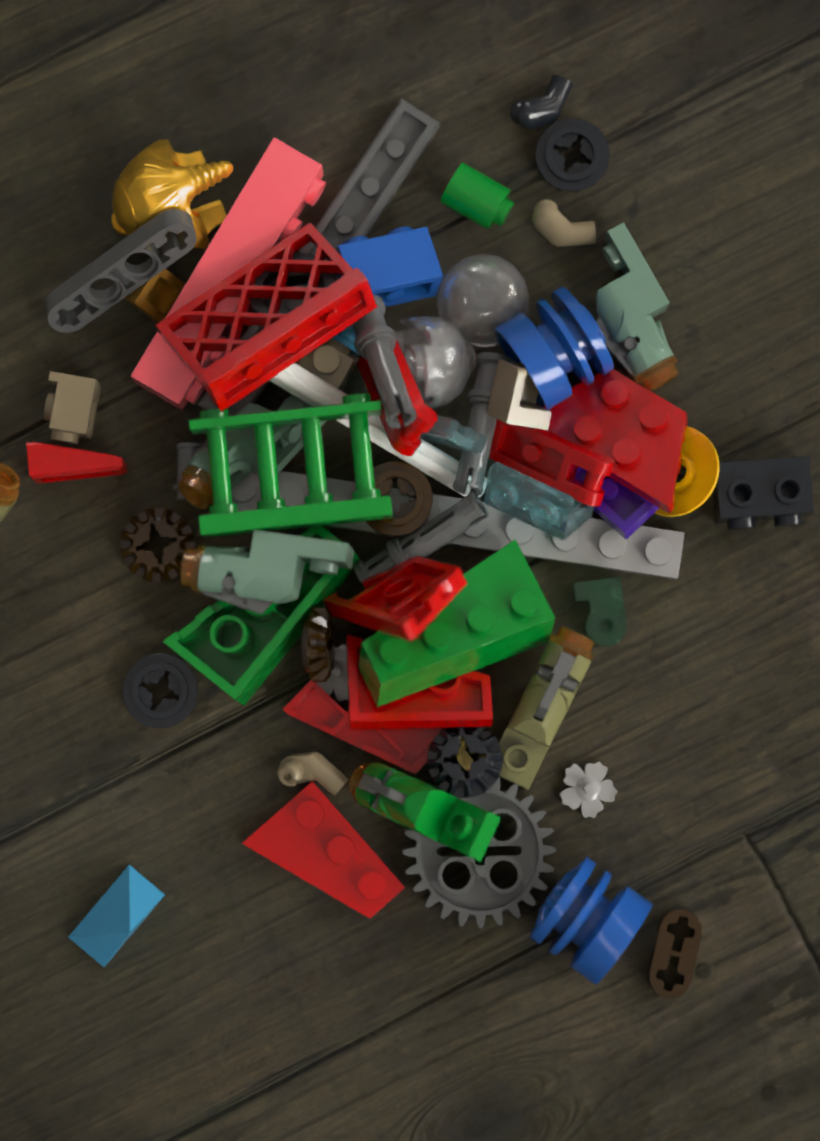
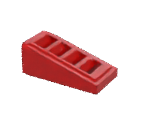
(58, 463)

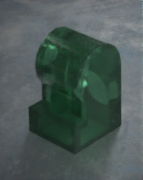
(606, 610)

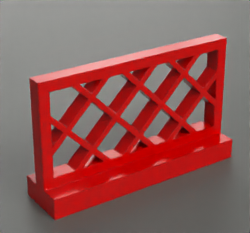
(284, 336)

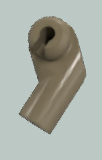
(558, 229)
(311, 767)

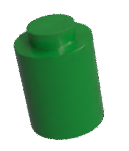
(477, 197)

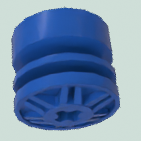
(556, 346)
(590, 920)

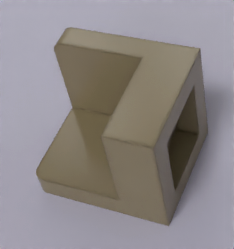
(515, 397)

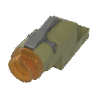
(544, 705)

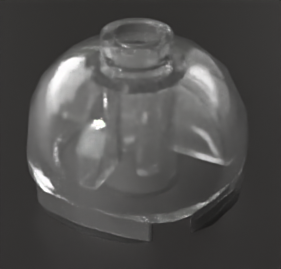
(482, 295)
(436, 358)

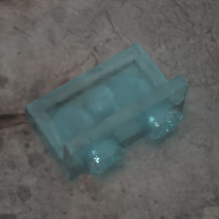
(534, 502)

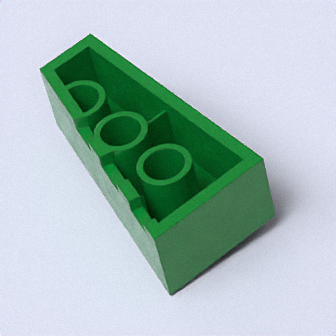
(486, 622)
(244, 647)

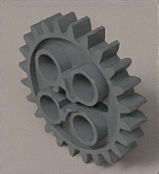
(480, 895)

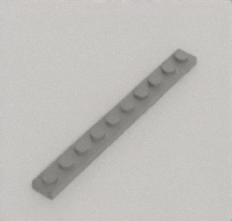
(593, 544)

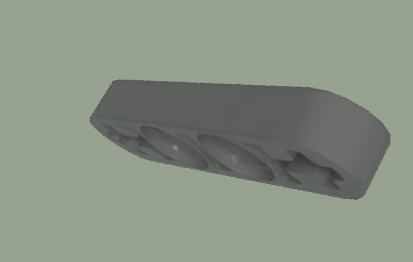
(125, 276)

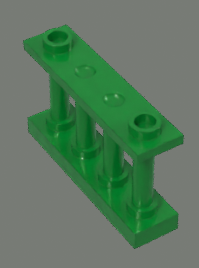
(272, 511)

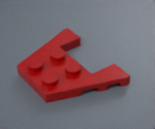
(399, 746)

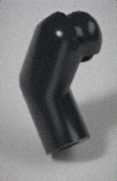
(544, 109)

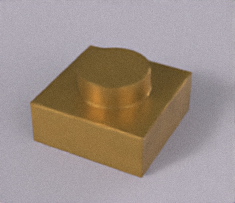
(157, 295)

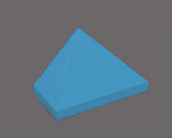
(116, 915)

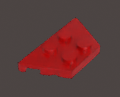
(630, 427)
(401, 598)

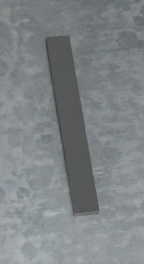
(361, 200)

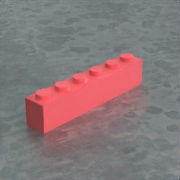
(256, 222)

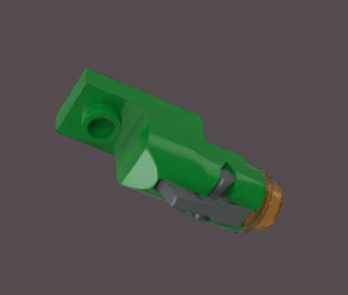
(424, 808)

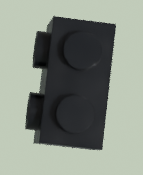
(763, 491)

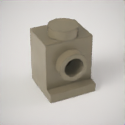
(331, 363)
(71, 407)

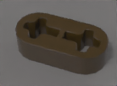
(685, 956)

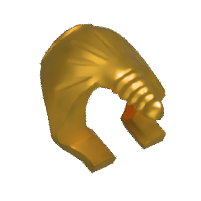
(164, 181)

